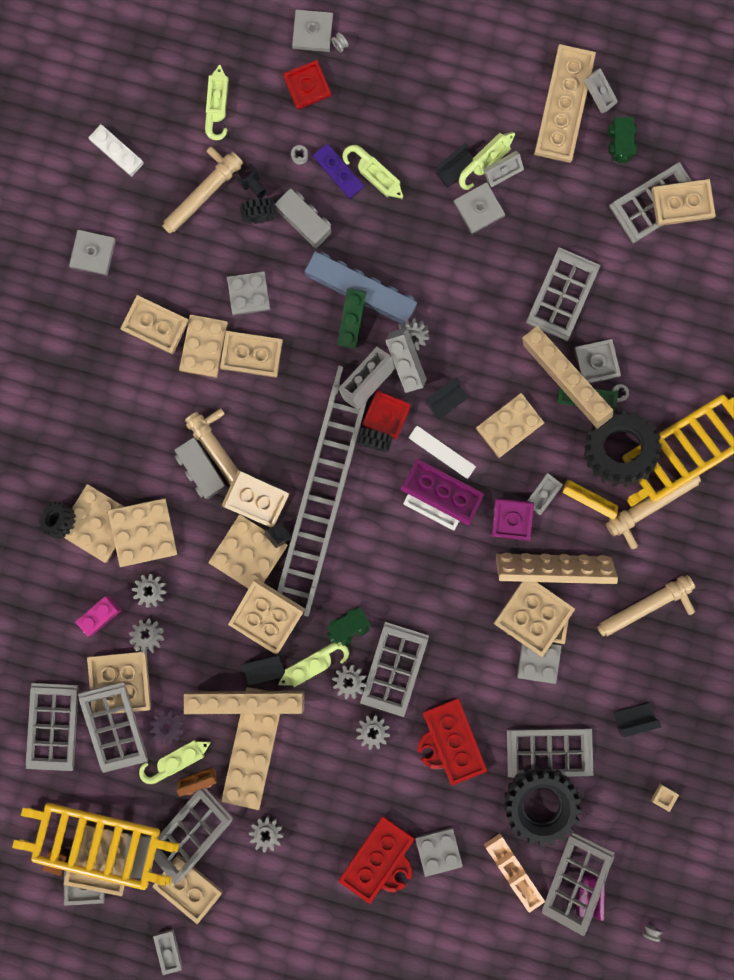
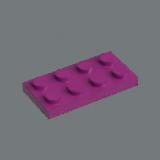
(442, 492)

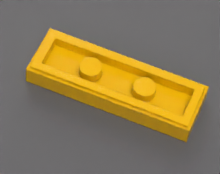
(590, 499)

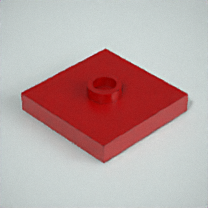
(307, 84)
(386, 414)

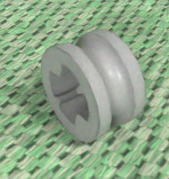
(339, 42)
(299, 148)
(624, 389)
(652, 933)

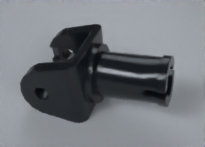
(252, 182)

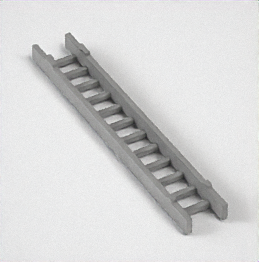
(306, 496)

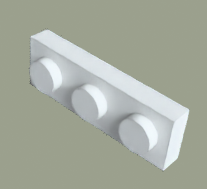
(116, 150)
(431, 512)

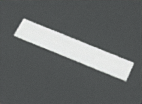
(442, 452)

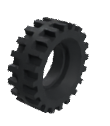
(623, 472)
(549, 829)

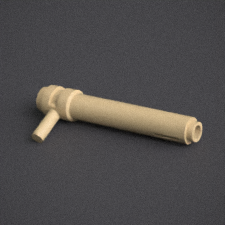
(224, 170)
(203, 433)
(627, 519)
(672, 591)

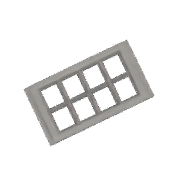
(625, 220)
(549, 326)
(102, 693)
(384, 704)
(586, 749)
(49, 763)
(215, 807)
(564, 917)

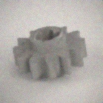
(417, 331)
(156, 589)
(145, 643)
(357, 681)
(365, 729)
(266, 841)

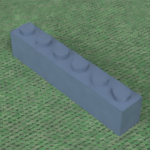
(378, 298)

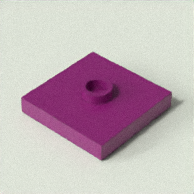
(512, 519)

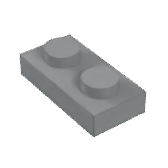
(600, 90)
(503, 169)
(544, 493)
(168, 952)

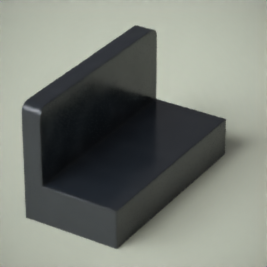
(451, 167)
(446, 398)
(263, 669)
(636, 720)

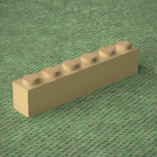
(567, 377)
(244, 702)

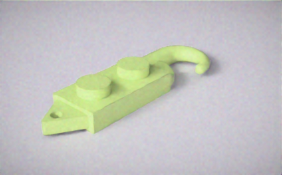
(216, 102)
(488, 155)
(375, 172)
(311, 665)
(176, 761)

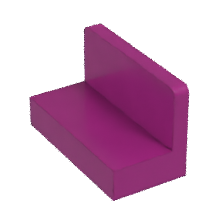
(584, 896)

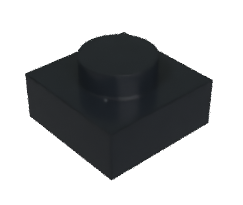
(278, 535)

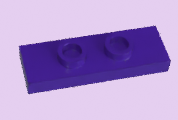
(338, 171)

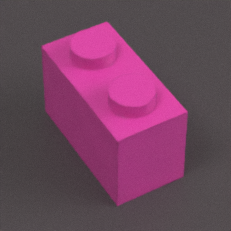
(98, 616)

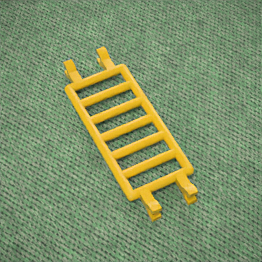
(702, 466)
(89, 870)

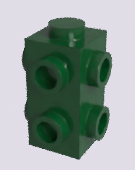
(622, 139)
(348, 627)

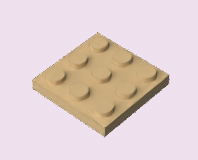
(92, 525)
(142, 532)
(246, 553)
(266, 616)
(534, 616)
(116, 668)
(94, 884)

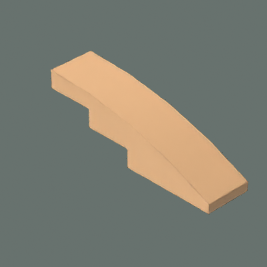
(514, 873)

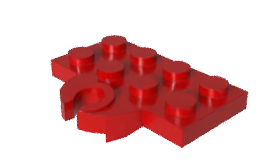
(451, 743)
(379, 861)

